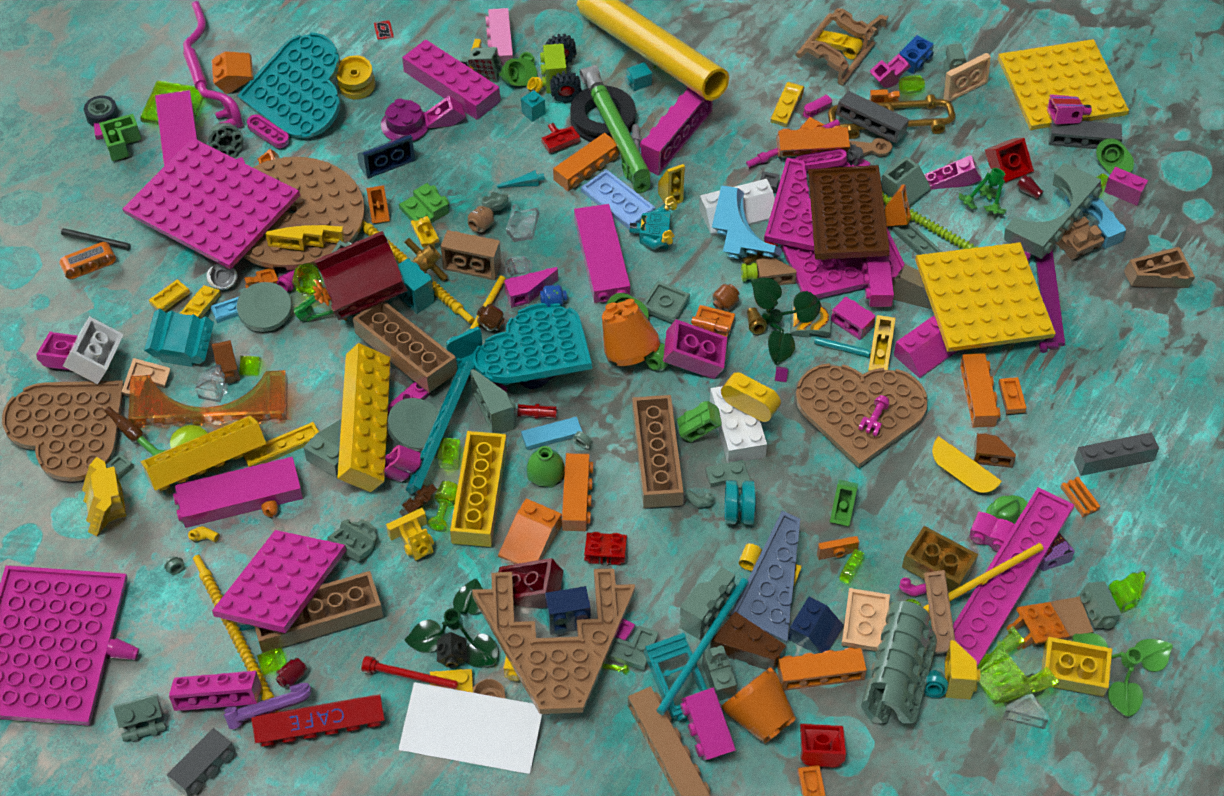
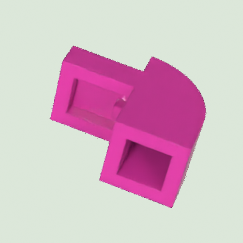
(889, 73)

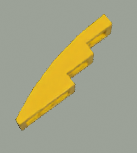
(309, 235)

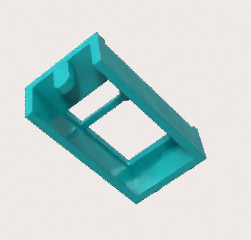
(664, 651)

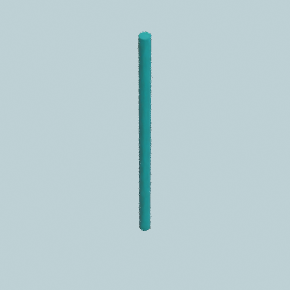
(702, 647)

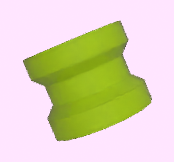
(749, 272)

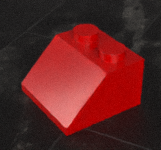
(1011, 158)

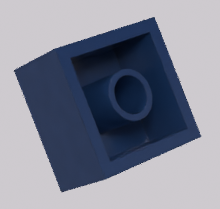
(565, 608)

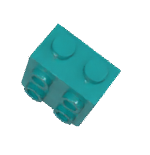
(464, 345)

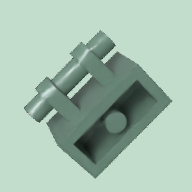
(138, 711)

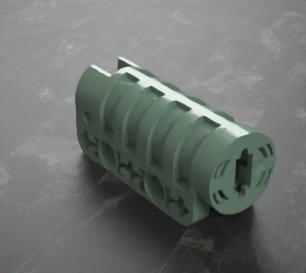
(901, 664)

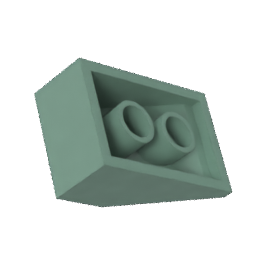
(493, 404)
(324, 449)

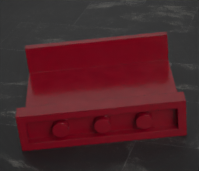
(361, 275)

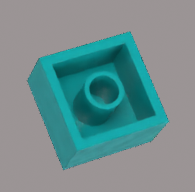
(418, 285)

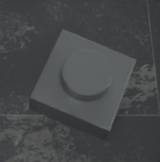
(772, 178)

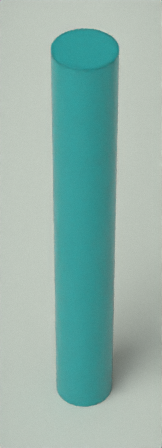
(841, 346)

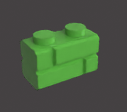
(699, 421)

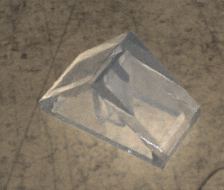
(1027, 711)

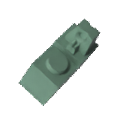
(719, 673)

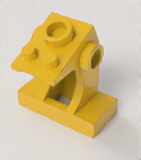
(417, 541)

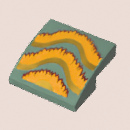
(818, 326)

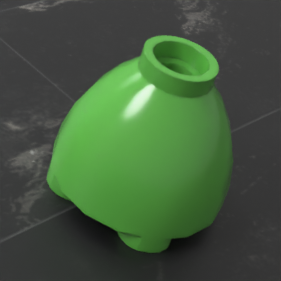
(545, 467)

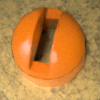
(269, 508)

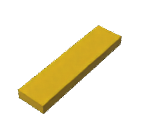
(281, 445)

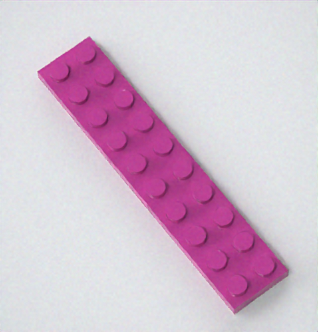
(994, 601)

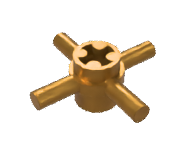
(426, 258)

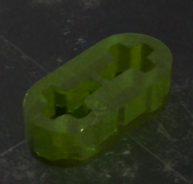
(851, 566)

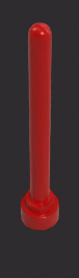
(372, 665)

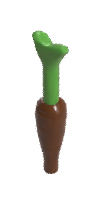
(131, 431)

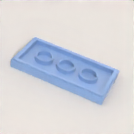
(623, 201)

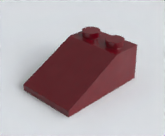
(533, 580)

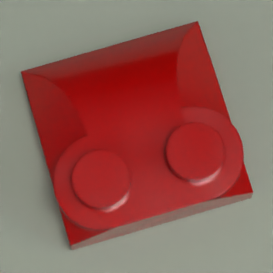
(822, 745)

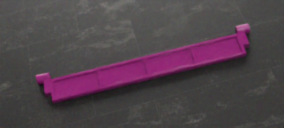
(1049, 292)

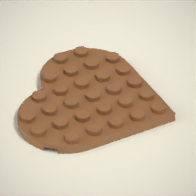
(840, 397)
(65, 424)

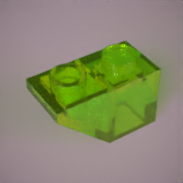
(1128, 591)

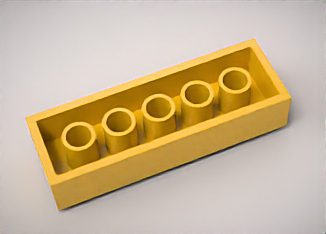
(203, 453)
(478, 489)

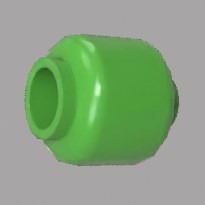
(655, 359)

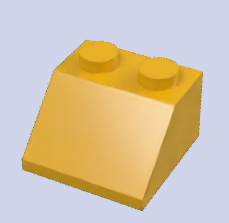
(960, 672)

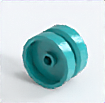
(739, 502)

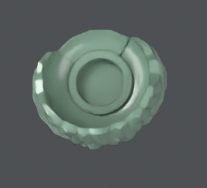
(495, 201)

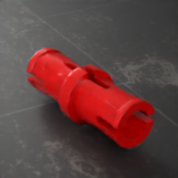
(537, 411)

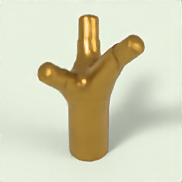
(752, 258)

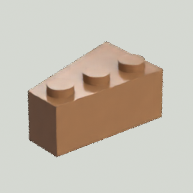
(1160, 269)

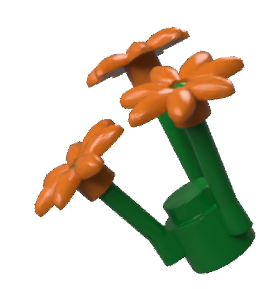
(305, 309)

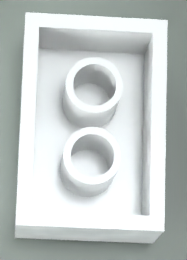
(93, 350)

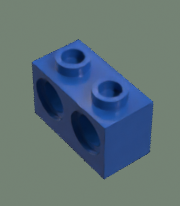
(917, 53)

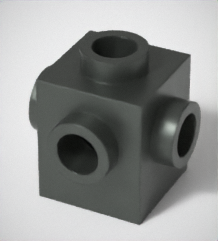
(451, 650)

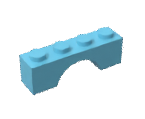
(1111, 228)

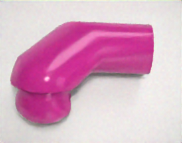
(910, 589)

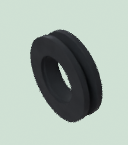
(589, 129)

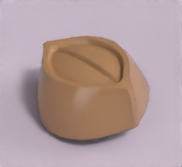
(489, 687)

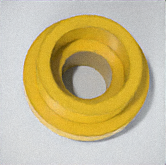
(535, 83)

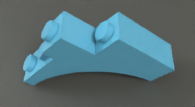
(732, 223)

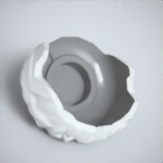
(221, 277)

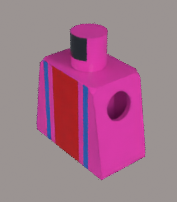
(1067, 109)

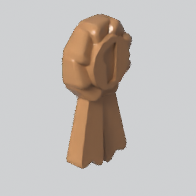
(878, 146)

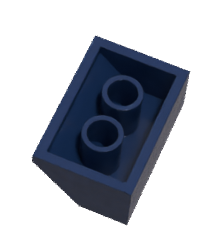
(386, 156)

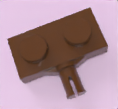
(423, 496)

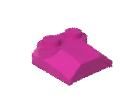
(55, 349)

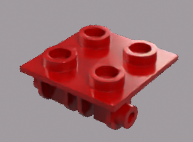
(605, 545)

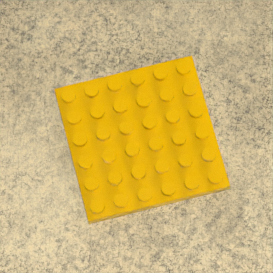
(1062, 70)
(984, 296)

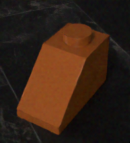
(225, 357)
(992, 451)

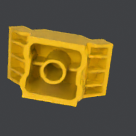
(102, 496)

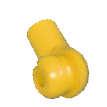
(201, 533)

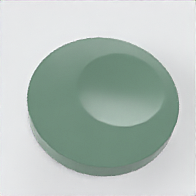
(264, 306)
(411, 422)

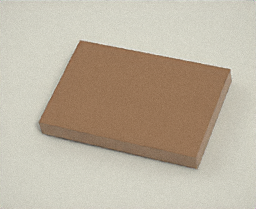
(1072, 616)

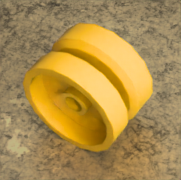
(355, 77)

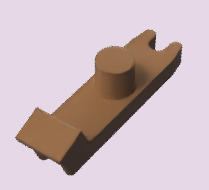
(878, 21)

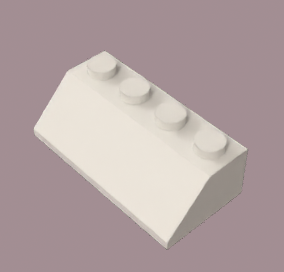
(757, 203)

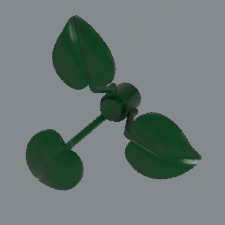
(806, 305)
(481, 651)

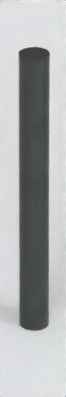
(96, 239)

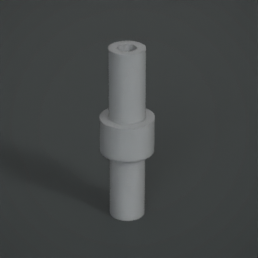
(635, 135)

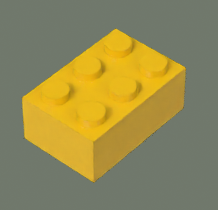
(1078, 665)

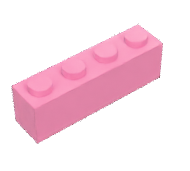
(500, 33)

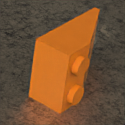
(530, 533)

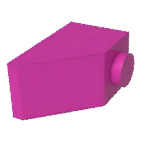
(444, 114)

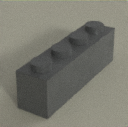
(872, 116)
(1083, 134)
(1116, 454)

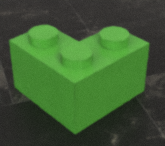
(118, 133)

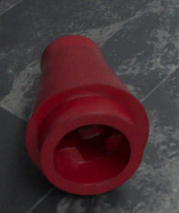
(1029, 186)

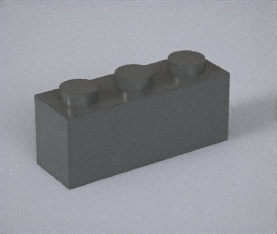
(201, 763)

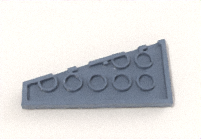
(770, 585)

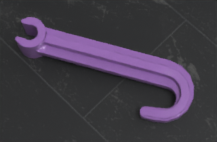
(235, 717)

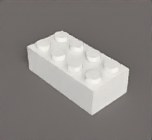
(739, 433)

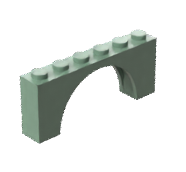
(1041, 236)

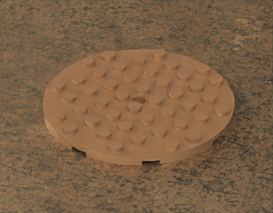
(325, 198)

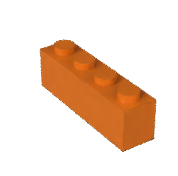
(811, 140)
(585, 162)
(979, 390)
(576, 492)
(821, 668)

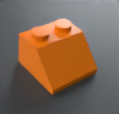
(232, 70)

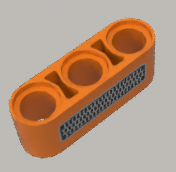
(87, 260)

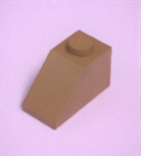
(776, 270)

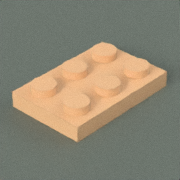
(967, 77)
(864, 619)

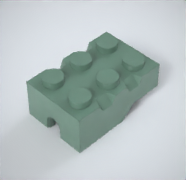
(706, 603)

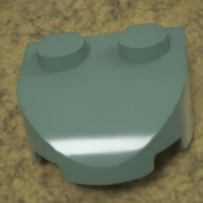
(357, 537)

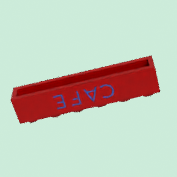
(318, 718)

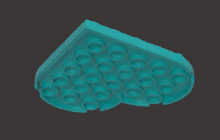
(297, 86)
(535, 346)

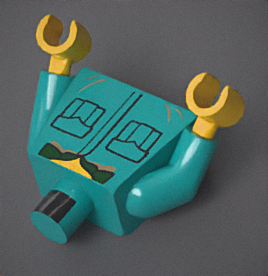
(655, 226)

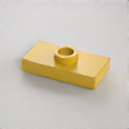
(169, 296)

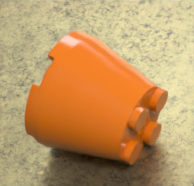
(627, 333)
(761, 707)

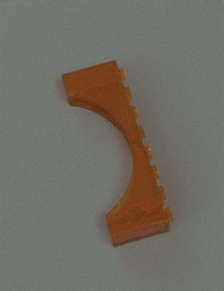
(152, 407)

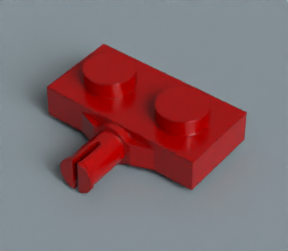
(559, 138)

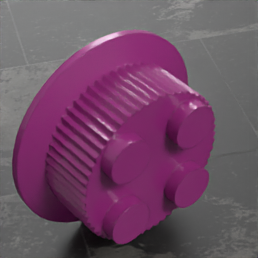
(403, 119)

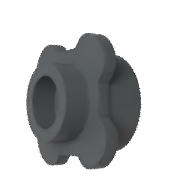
(855, 154)

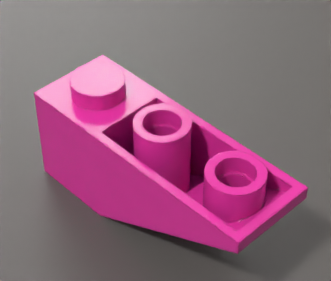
(957, 174)
(526, 288)

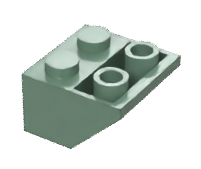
(906, 173)

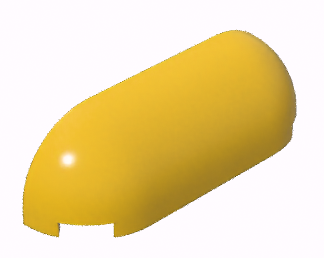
(963, 467)

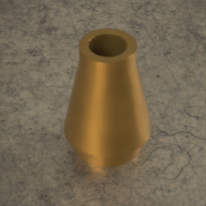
(755, 321)

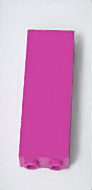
(175, 121)
(601, 252)
(237, 492)

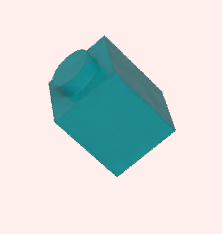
(638, 76)
(533, 106)

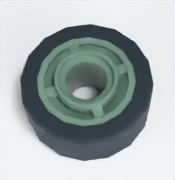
(100, 109)

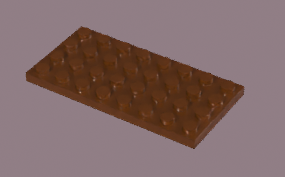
(848, 213)

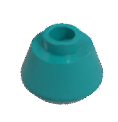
(936, 684)

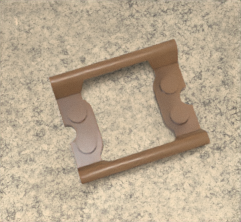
(834, 57)

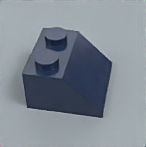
(815, 627)

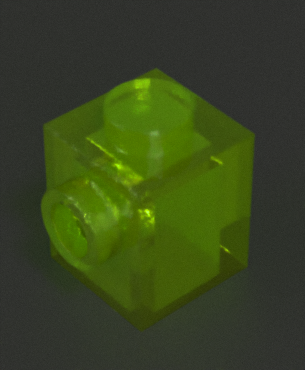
(449, 453)

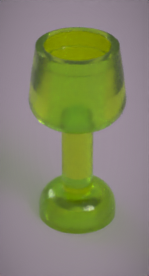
(446, 498)

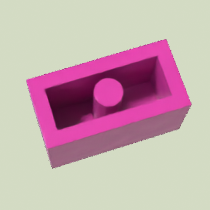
(1126, 186)
(853, 318)

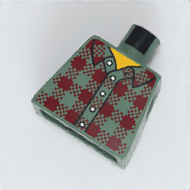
(485, 62)

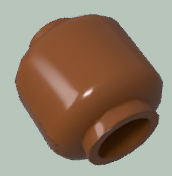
(725, 297)

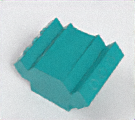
(179, 338)

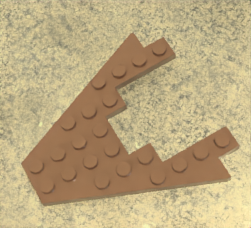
(561, 669)

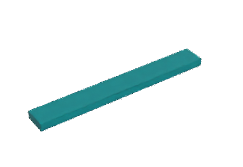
(440, 425)

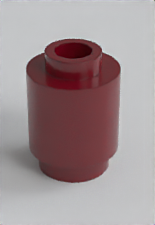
(290, 673)

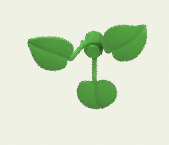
(1150, 652)

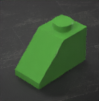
(844, 502)

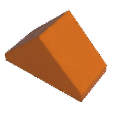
(378, 204)

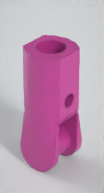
(817, 106)

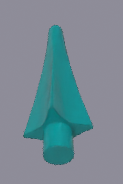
(528, 179)

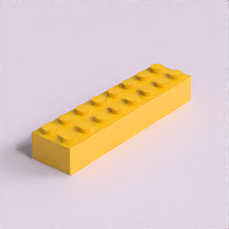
(364, 418)

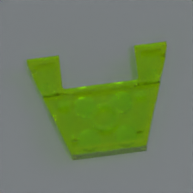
(1004, 679)

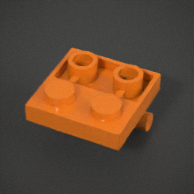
(714, 320)

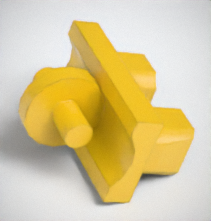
(425, 231)

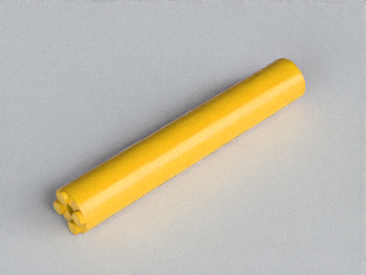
(657, 46)

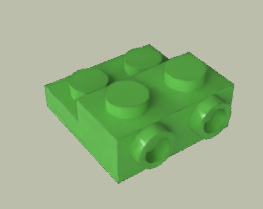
(424, 203)

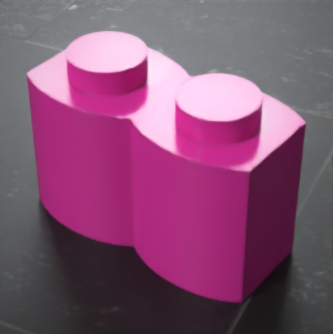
(401, 463)
(990, 530)

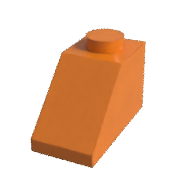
(897, 209)

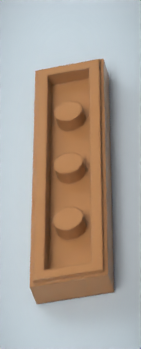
(939, 609)

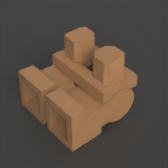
(1081, 239)

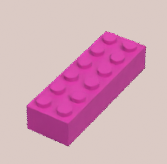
(451, 78)
(674, 130)

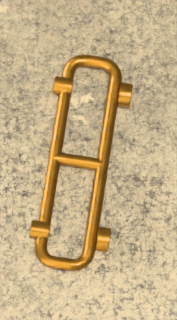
(937, 125)

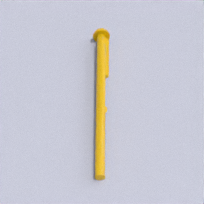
(982, 579)

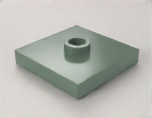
(666, 302)

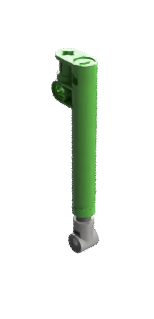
(632, 161)

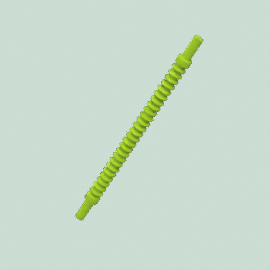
(935, 228)

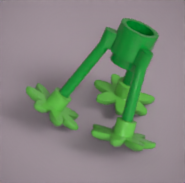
(994, 178)

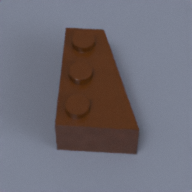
(749, 643)

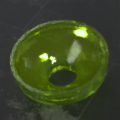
(307, 273)

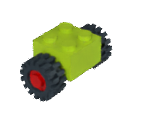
(555, 57)

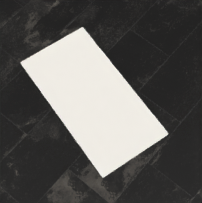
(471, 728)

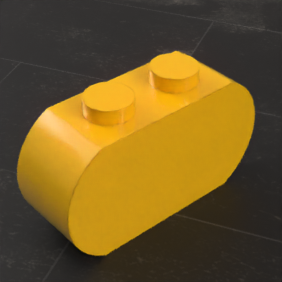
(750, 397)

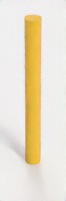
(491, 297)

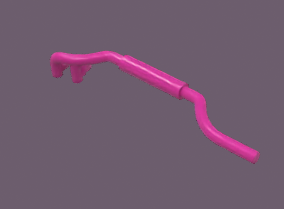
(231, 108)

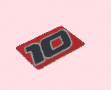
(383, 29)

